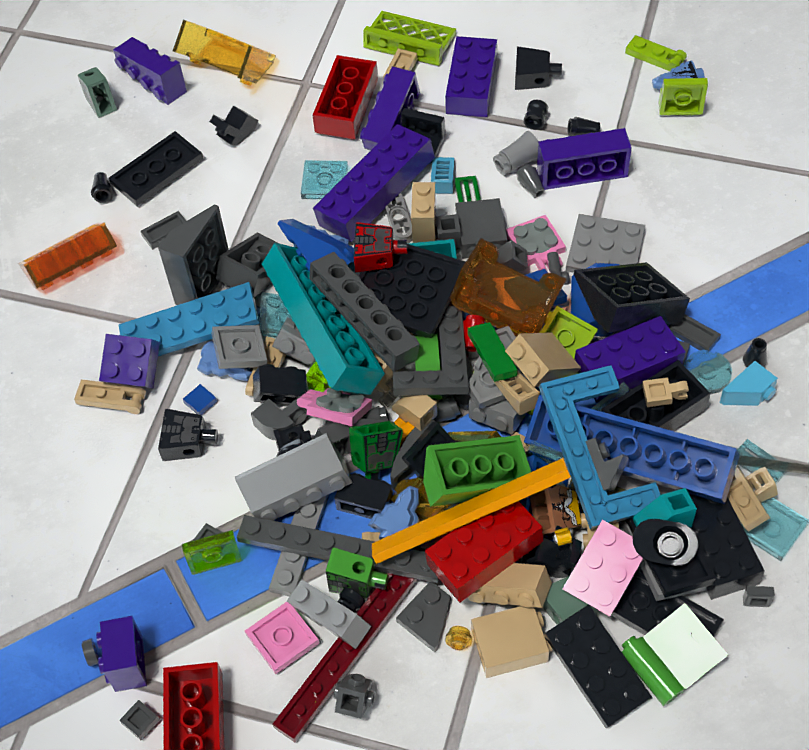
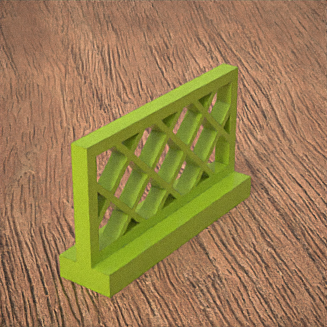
(389, 41)

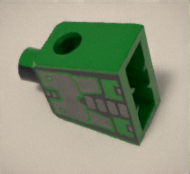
(374, 447)

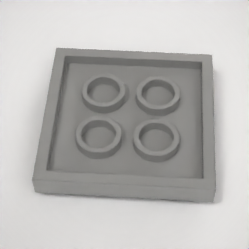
(604, 242)

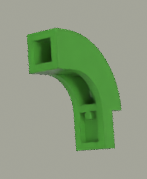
(428, 357)

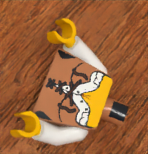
(557, 512)

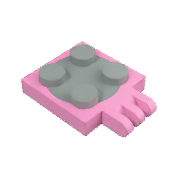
(538, 239)
(335, 405)

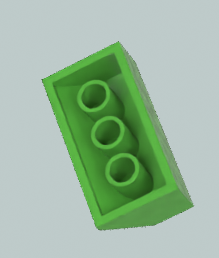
(471, 468)

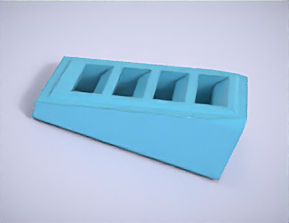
(443, 174)

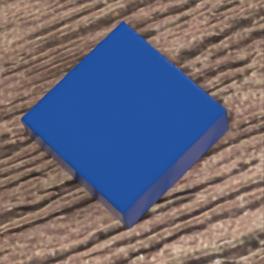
(200, 400)

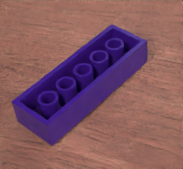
(374, 182)

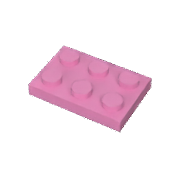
(604, 569)

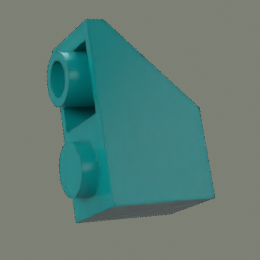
(671, 506)

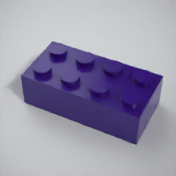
(471, 76)
(583, 158)
(633, 353)

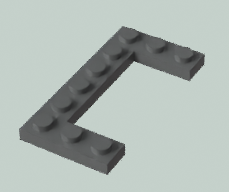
(453, 376)

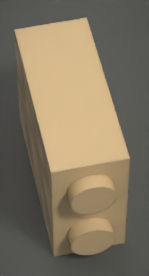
(423, 212)
(541, 357)
(510, 640)

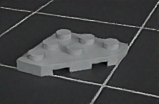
(481, 386)

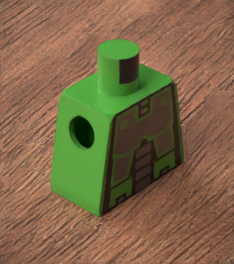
(353, 572)

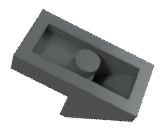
(607, 470)

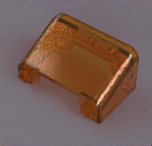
(503, 293)

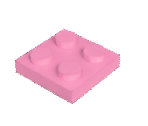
(282, 637)

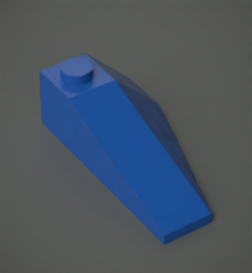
(315, 244)

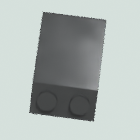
(244, 263)

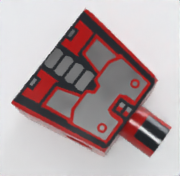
(375, 247)

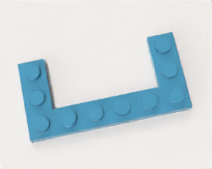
(559, 400)

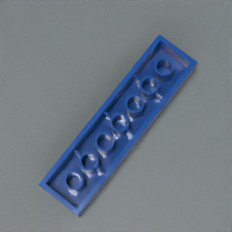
(653, 452)

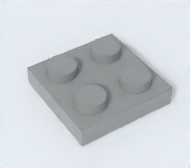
(238, 346)

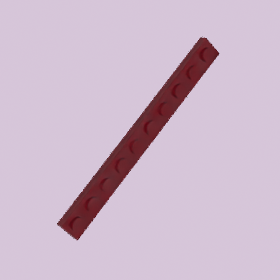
(342, 656)

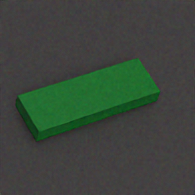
(492, 352)

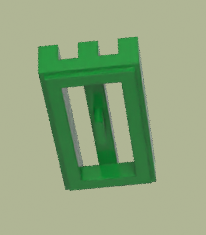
(465, 180)

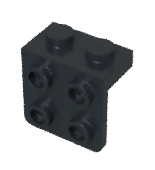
(425, 124)
(416, 454)

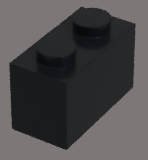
(278, 384)
(364, 496)

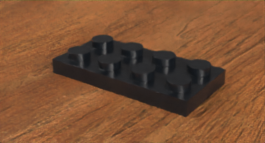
(156, 168)
(680, 578)
(643, 613)
(597, 666)

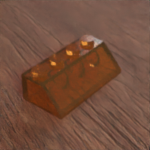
(67, 255)

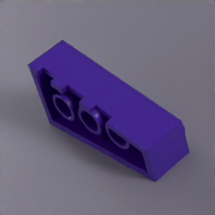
(151, 69)
(397, 93)

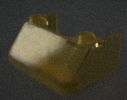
(223, 52)

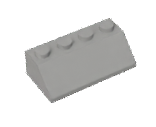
(294, 479)

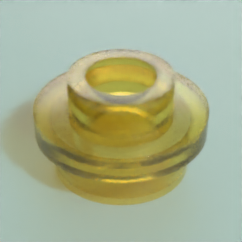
(458, 638)

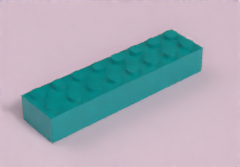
(330, 338)

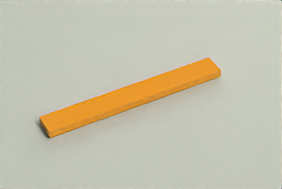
(470, 510)

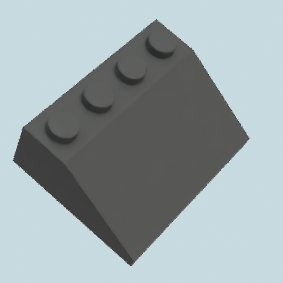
(192, 255)

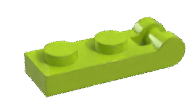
(655, 53)

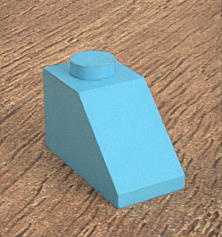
(750, 387)

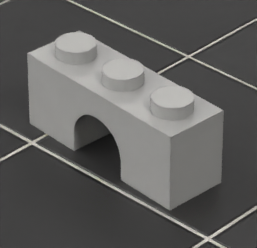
(329, 613)

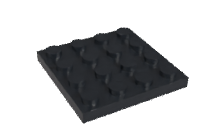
(416, 288)

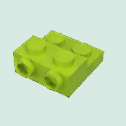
(683, 96)
(569, 330)

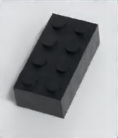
(669, 416)
(725, 547)

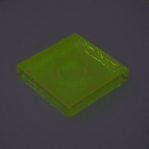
(211, 552)

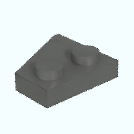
(426, 615)

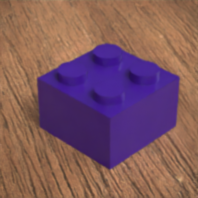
(129, 361)
(122, 654)

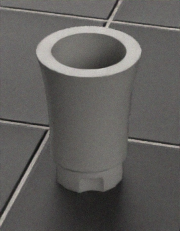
(517, 154)

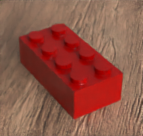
(345, 97)
(483, 549)
(193, 707)

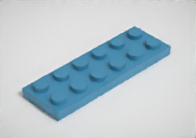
(193, 320)

